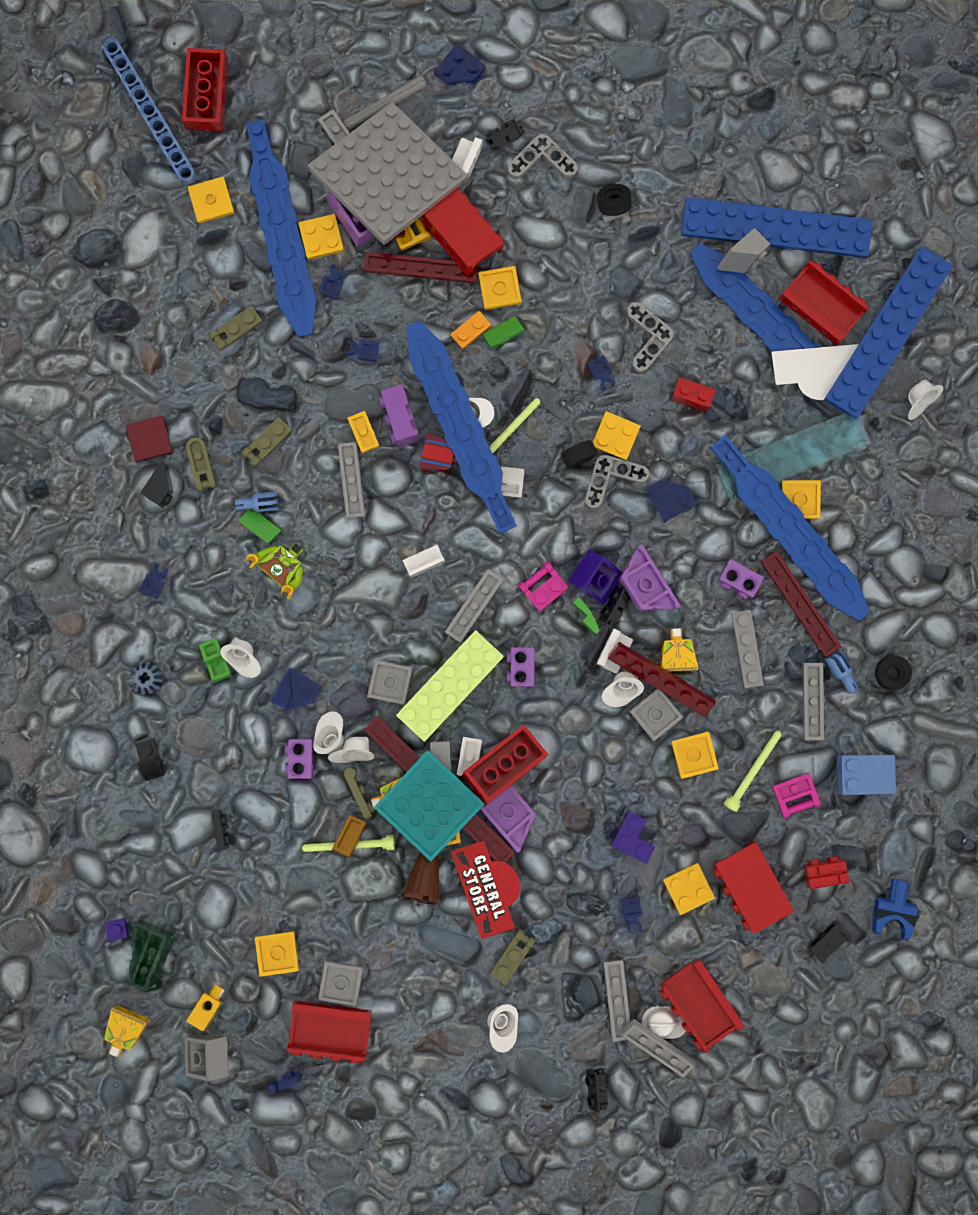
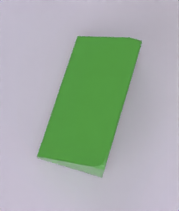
(503, 332)
(260, 526)

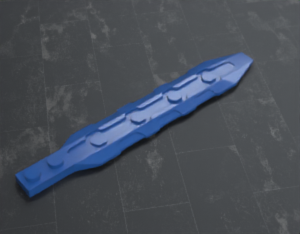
(281, 233)
(750, 303)
(458, 422)
(793, 532)

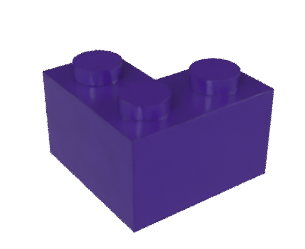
(627, 838)

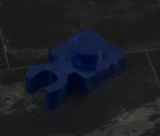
(331, 284)
(366, 350)
(600, 370)
(152, 584)
(631, 910)
(288, 1080)

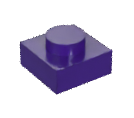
(117, 929)

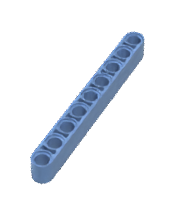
(144, 106)

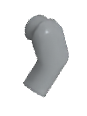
(625, 219)

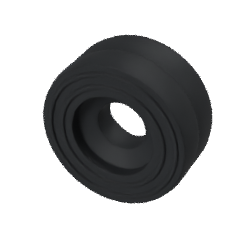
(614, 199)
(579, 454)
(904, 672)

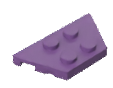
(646, 583)
(510, 816)

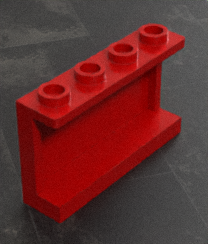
(462, 231)
(824, 302)
(752, 888)
(700, 1005)
(329, 1031)

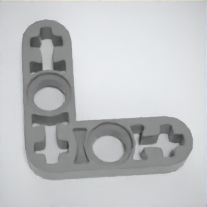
(544, 152)
(655, 338)
(611, 470)

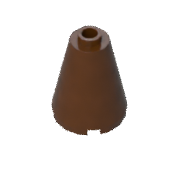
(423, 881)

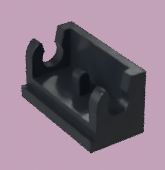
(828, 941)

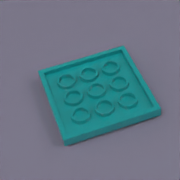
(429, 805)

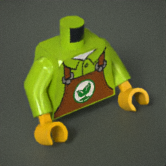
(280, 566)

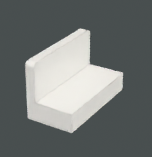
(467, 154)
(512, 481)
(423, 561)
(613, 639)

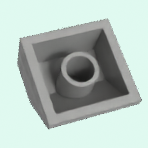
(745, 253)
(206, 1057)

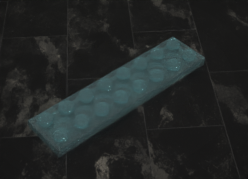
(802, 450)

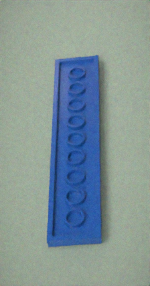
(778, 226)
(888, 332)

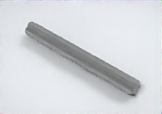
(394, 97)

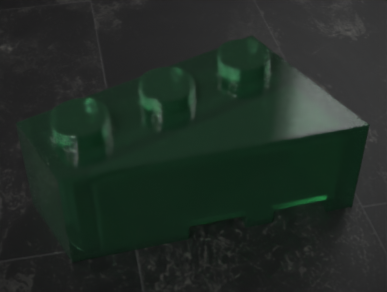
(149, 955)

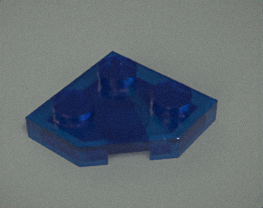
(459, 67)
(671, 499)
(296, 691)

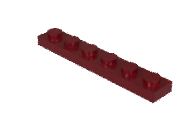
(417, 267)
(800, 604)
(661, 679)

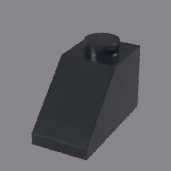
(159, 486)

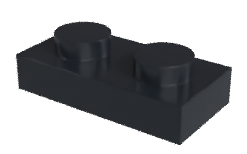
(219, 822)

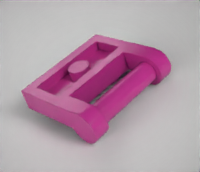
(546, 592)
(794, 789)

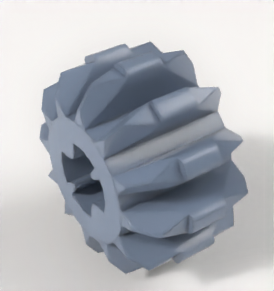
(148, 685)

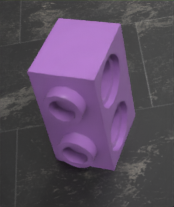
(741, 575)
(526, 667)
(305, 758)

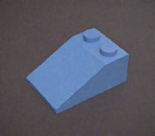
(866, 774)

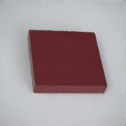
(149, 438)

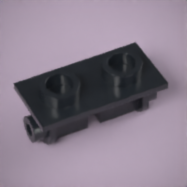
(498, 136)
(610, 612)
(596, 1099)

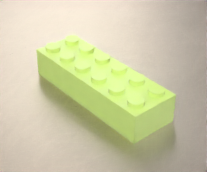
(450, 686)

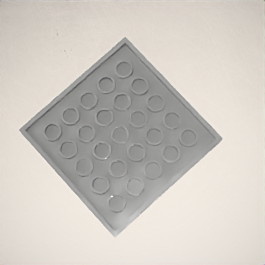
(387, 172)

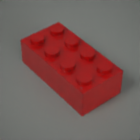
(205, 89)
(504, 765)

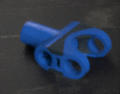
(895, 908)

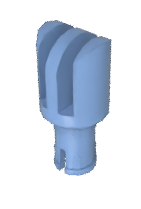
(255, 503)
(842, 670)

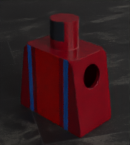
(436, 455)

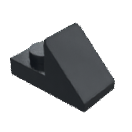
(150, 760)

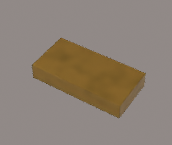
(349, 836)

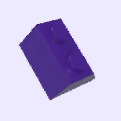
(595, 577)

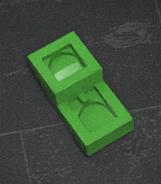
(589, 620)
(215, 662)

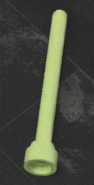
(514, 425)
(734, 801)
(386, 842)

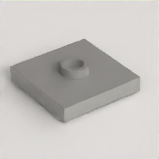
(390, 682)
(656, 714)
(340, 983)

